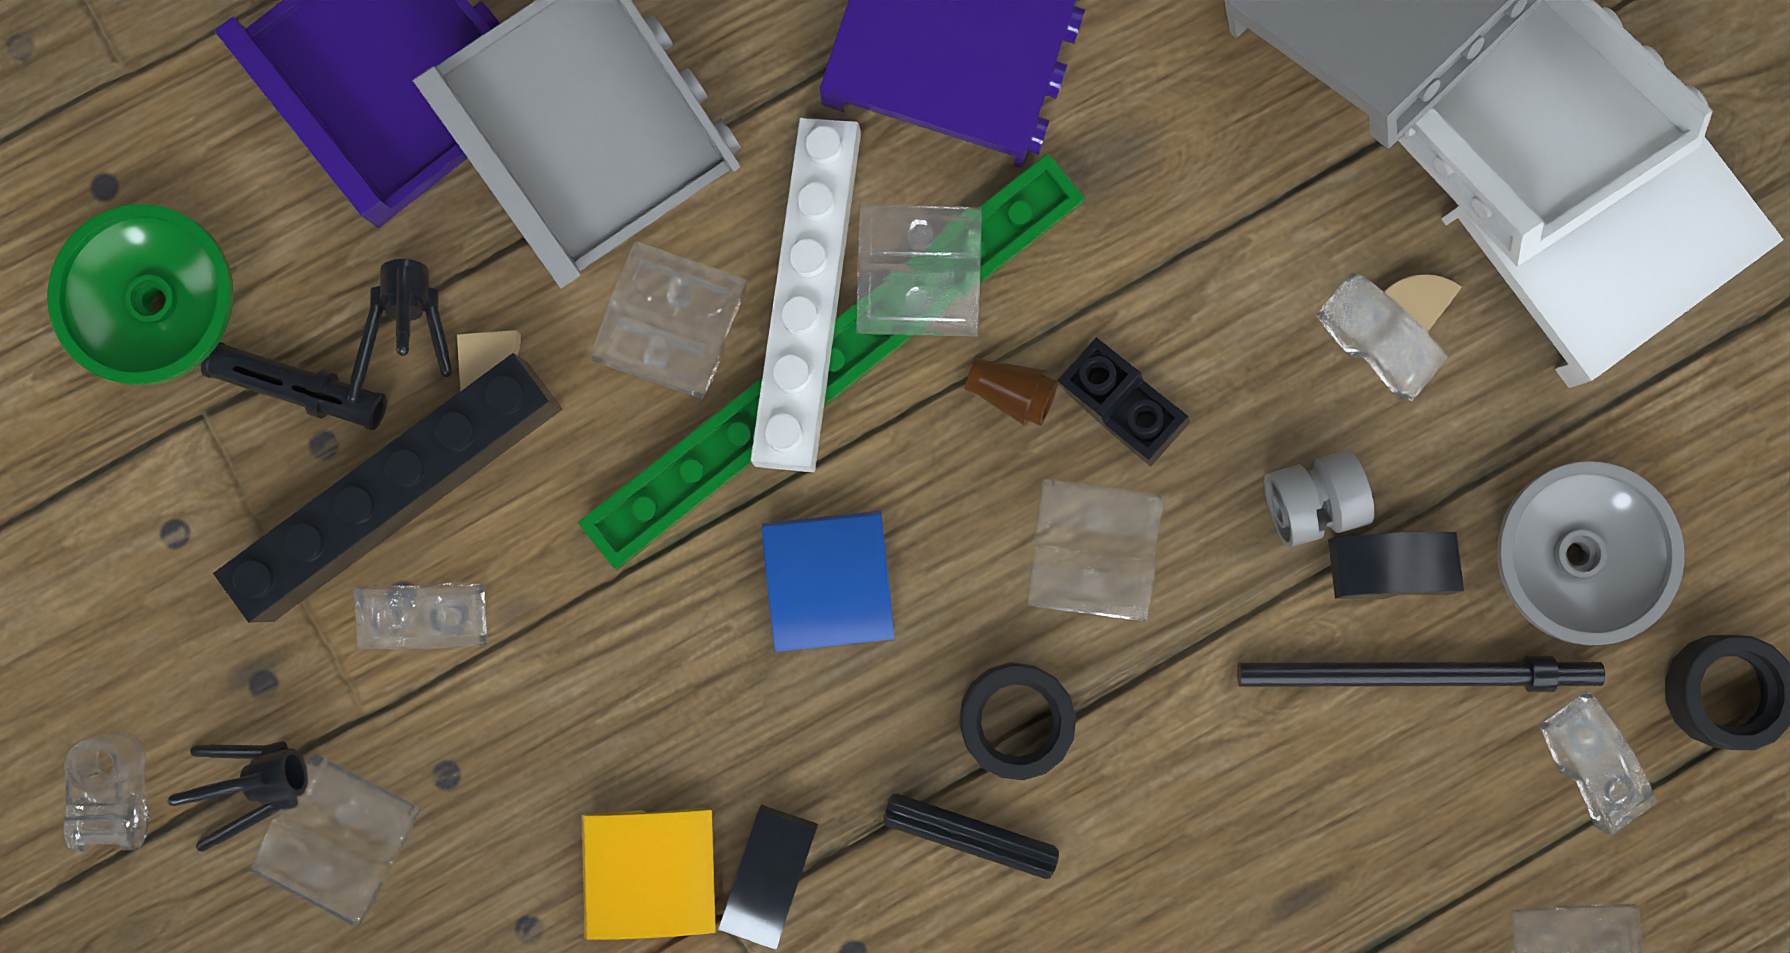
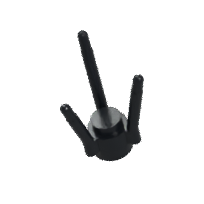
(404, 297)
(272, 778)

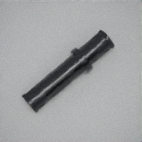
(233, 365)

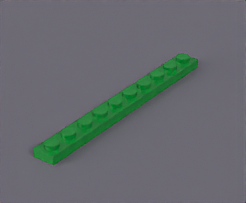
(724, 443)

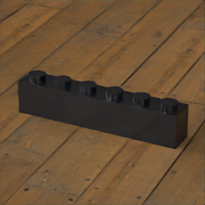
(387, 491)

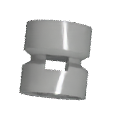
(1326, 496)

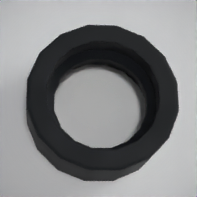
(1684, 692)
(1062, 724)

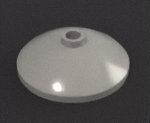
(1626, 546)

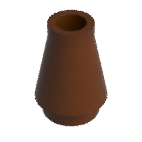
(1014, 389)

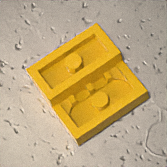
(648, 874)

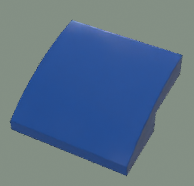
(827, 581)

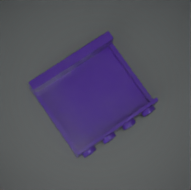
(954, 66)
(349, 91)

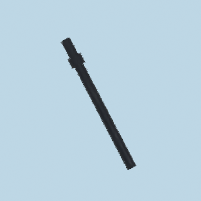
(1534, 673)

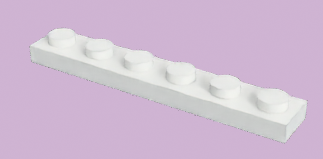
(806, 296)

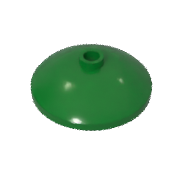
(106, 288)

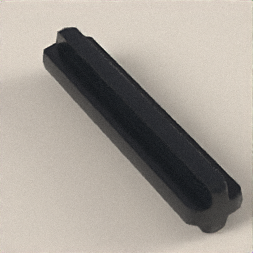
(971, 836)

